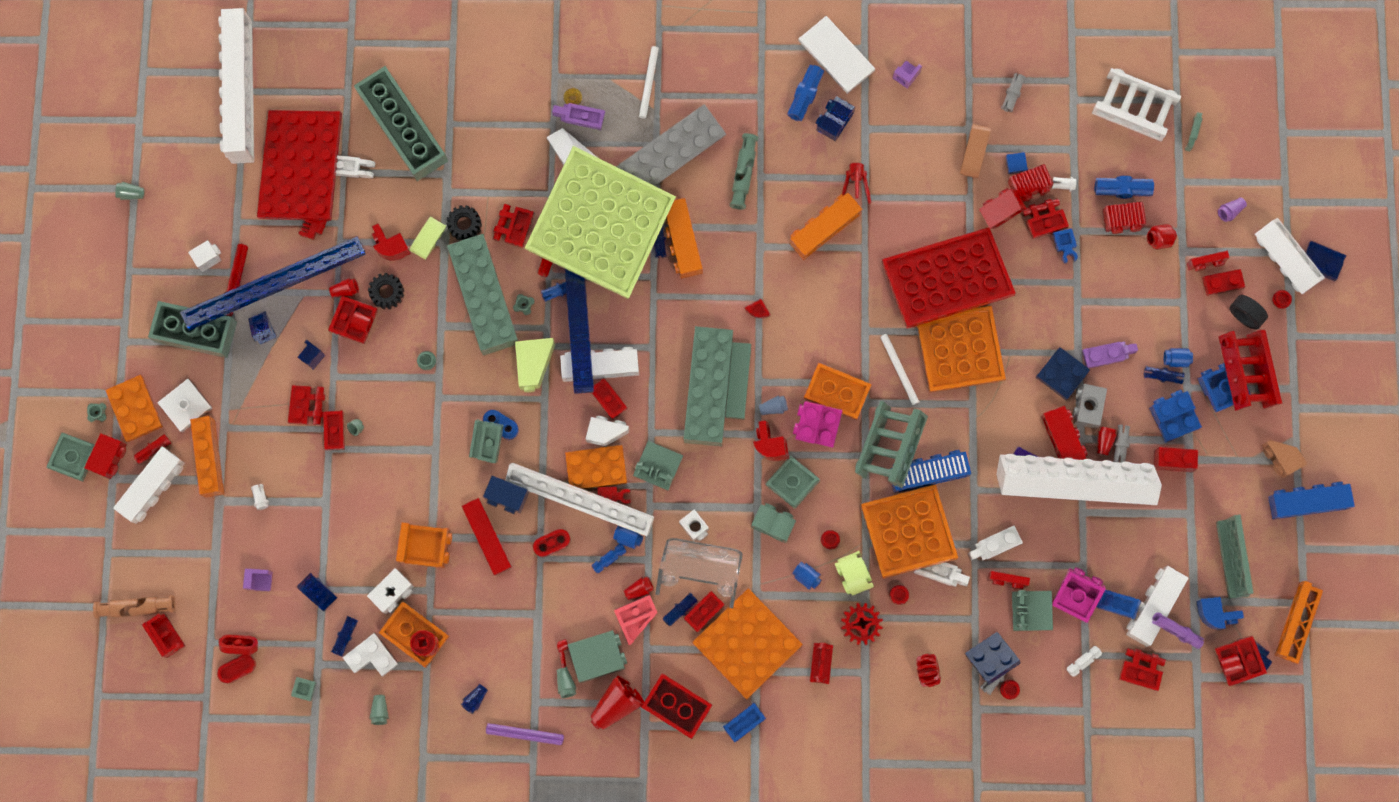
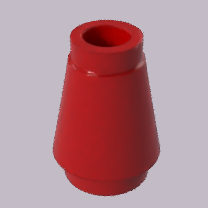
(345, 288)
(1106, 438)
(639, 588)

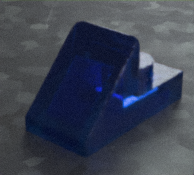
(261, 328)
(317, 591)

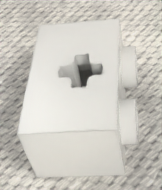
(381, 593)

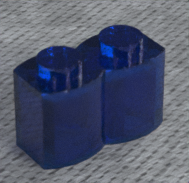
(835, 118)

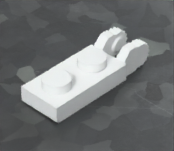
(350, 167)

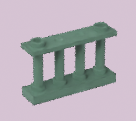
(907, 449)

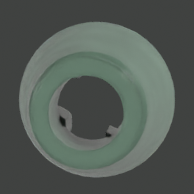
(128, 191)
(565, 683)
(379, 710)

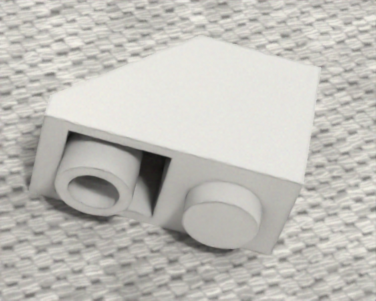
(605, 432)

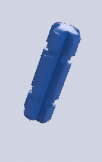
(609, 558)

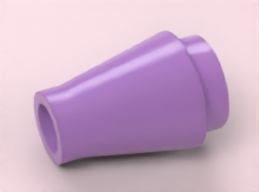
(1230, 210)

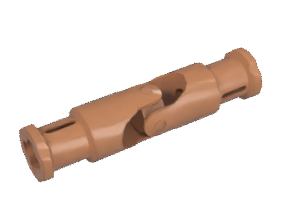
(137, 606)

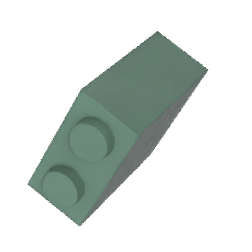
(597, 656)

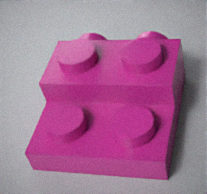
(817, 424)
(1079, 594)

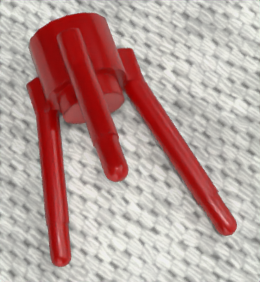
(856, 173)

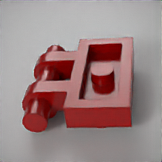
(1046, 223)
(518, 227)
(300, 405)
(1141, 675)

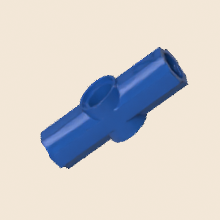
(805, 93)
(1124, 187)

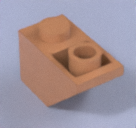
(1284, 457)

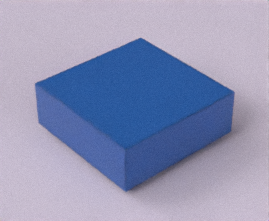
(1016, 163)

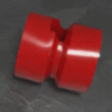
(424, 643)

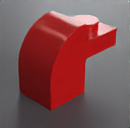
(391, 248)
(770, 448)

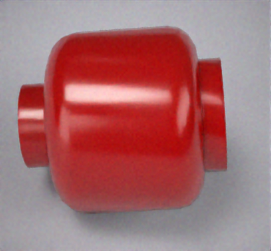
(1161, 236)

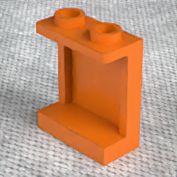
(423, 545)

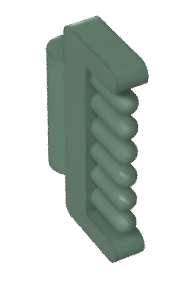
(1195, 131)

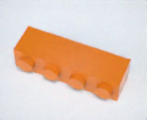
(825, 226)
(683, 240)
(207, 456)

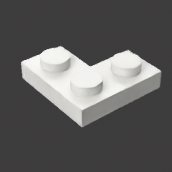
(371, 651)

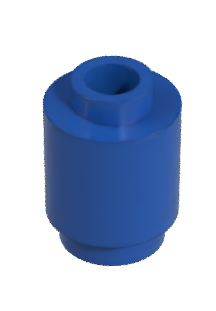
(1178, 357)
(627, 537)
(807, 575)

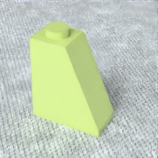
(532, 362)

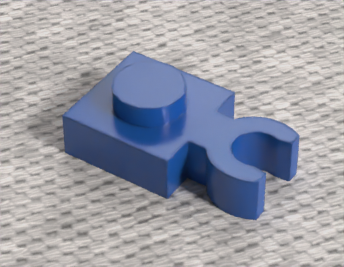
(1065, 242)

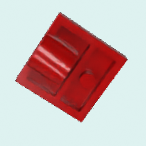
(353, 320)
(1240, 660)

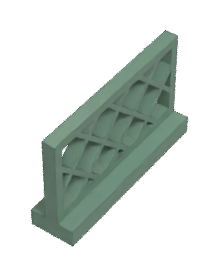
(1234, 557)

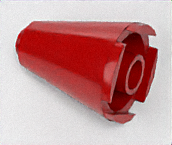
(616, 703)

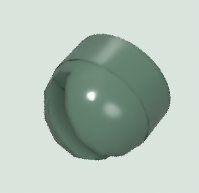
(355, 427)

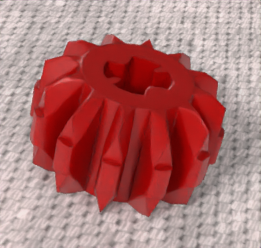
(928, 670)

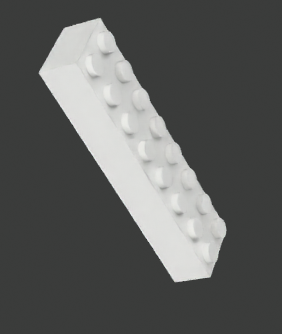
(237, 86)
(1078, 479)

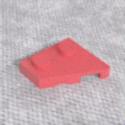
(635, 617)

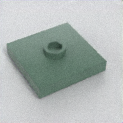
(70, 456)
(792, 482)

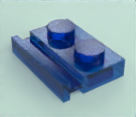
(1326, 260)

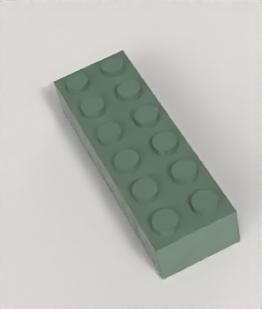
(401, 123)
(483, 294)
(708, 386)

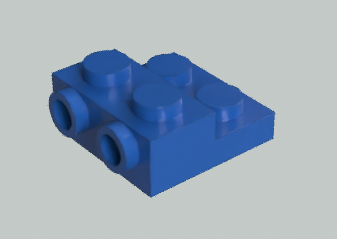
(1217, 388)
(1175, 415)

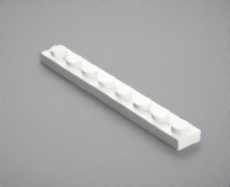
(580, 499)

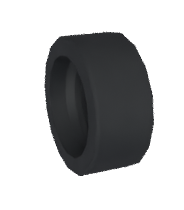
(1248, 312)

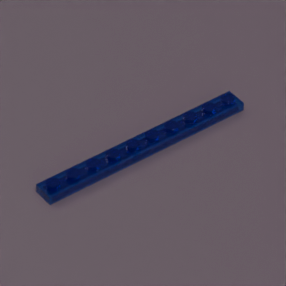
(272, 283)

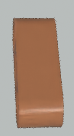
(975, 150)

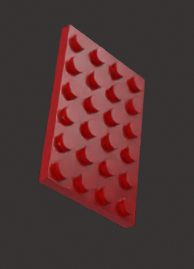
(299, 165)
(948, 277)

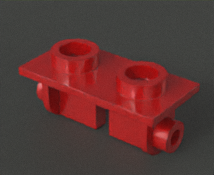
(821, 663)

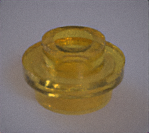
(572, 92)

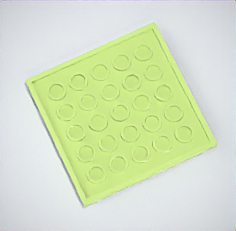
(600, 222)

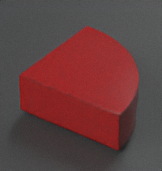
(758, 309)

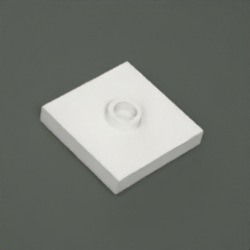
(184, 404)

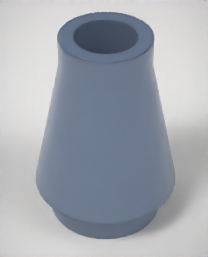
(774, 406)

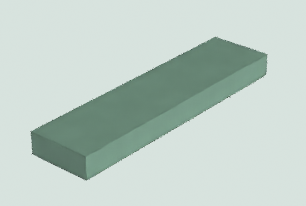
(738, 380)

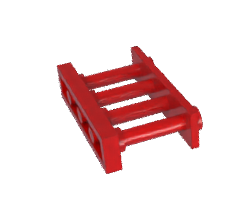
(1263, 367)

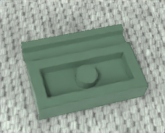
(486, 441)

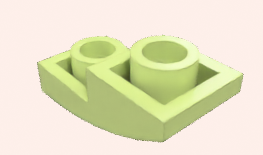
(427, 238)

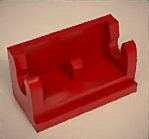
(163, 635)

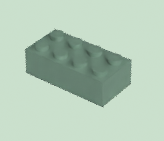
(210, 338)

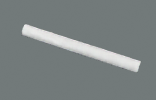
(648, 82)
(900, 370)

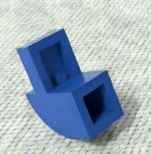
(1212, 614)

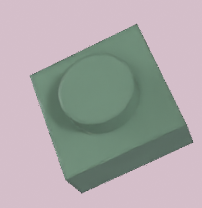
(303, 689)

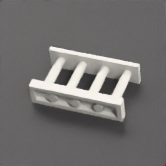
(1123, 117)

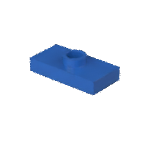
(1119, 604)
(744, 722)

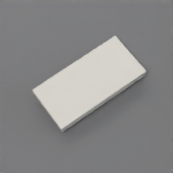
(836, 54)

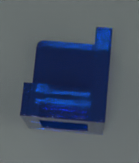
(311, 355)

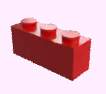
(1063, 434)

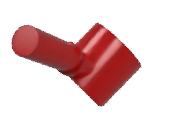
(562, 646)

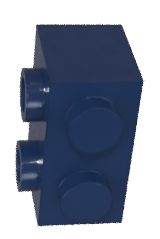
(506, 495)

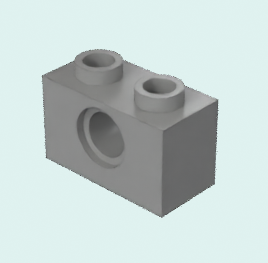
(1094, 395)

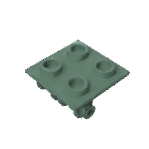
(658, 465)
(1032, 610)

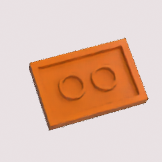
(837, 390)
(134, 408)
(596, 467)
(404, 624)

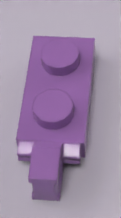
(580, 115)
(1108, 354)

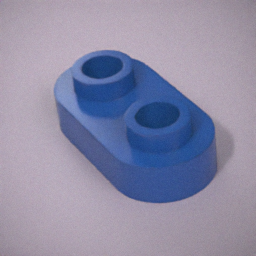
(503, 420)

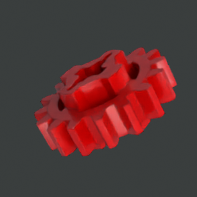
(863, 632)

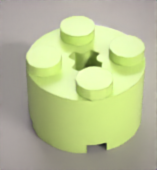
(855, 573)

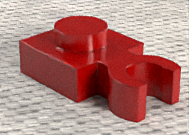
(612, 494)

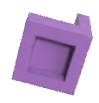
(906, 74)
(257, 580)

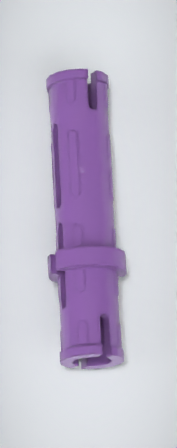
(1183, 633)

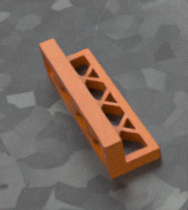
(1294, 620)

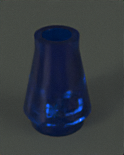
(474, 699)

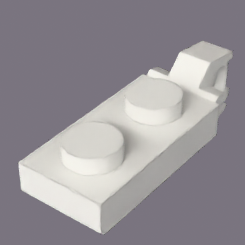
(996, 544)
(945, 574)

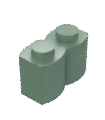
(773, 523)

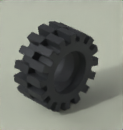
(464, 212)
(386, 280)

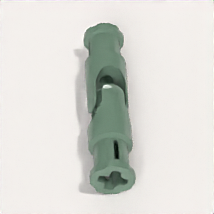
(744, 168)

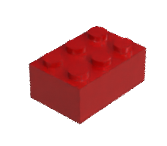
(677, 706)

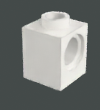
(205, 255)
(693, 517)

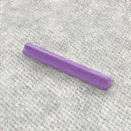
(525, 734)

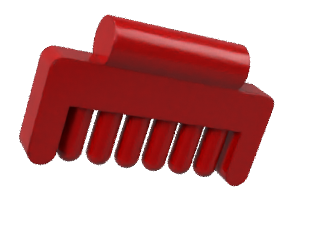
(316, 227)

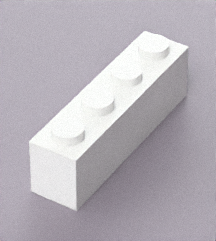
(1289, 256)
(606, 364)
(149, 485)
(1159, 599)

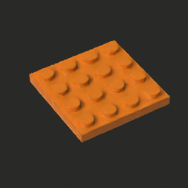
(961, 350)
(909, 531)
(747, 643)

